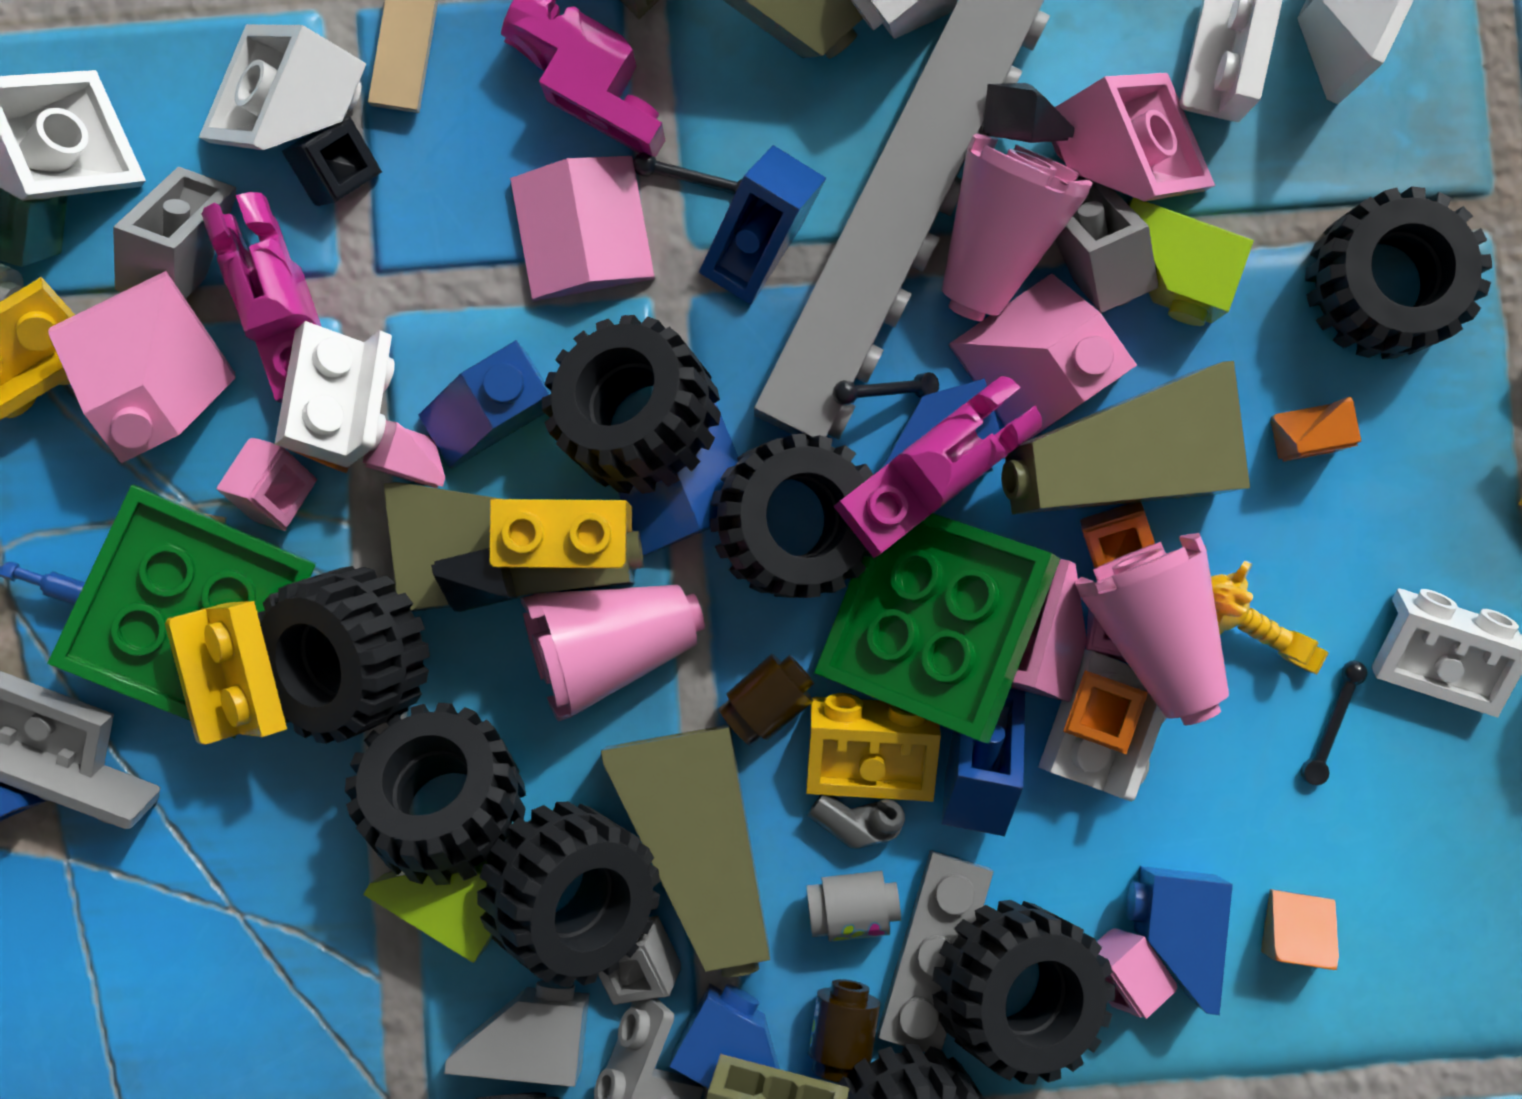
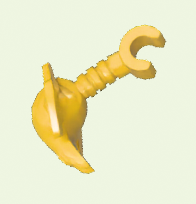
(1234, 610)

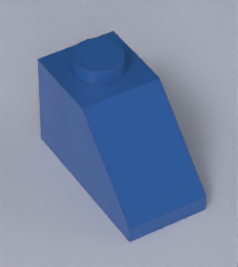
(761, 223)
(485, 404)
(986, 778)
(1187, 927)
(726, 1025)

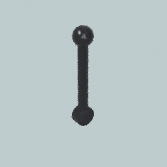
(647, 165)
(923, 384)
(1315, 770)

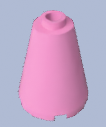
(1005, 223)
(1164, 625)
(606, 639)

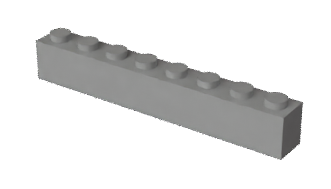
(894, 217)

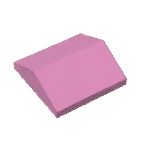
(582, 226)

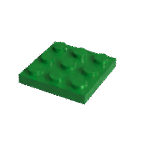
(153, 568)
(940, 623)

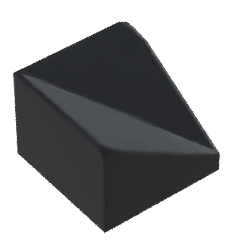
(1023, 115)
(332, 162)
(472, 581)

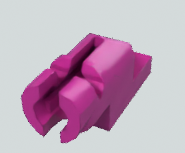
(584, 71)
(262, 281)
(934, 469)

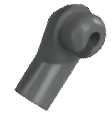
(860, 825)

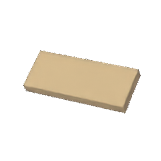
(402, 54)

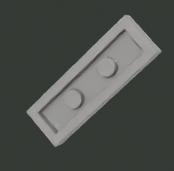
(946, 895)

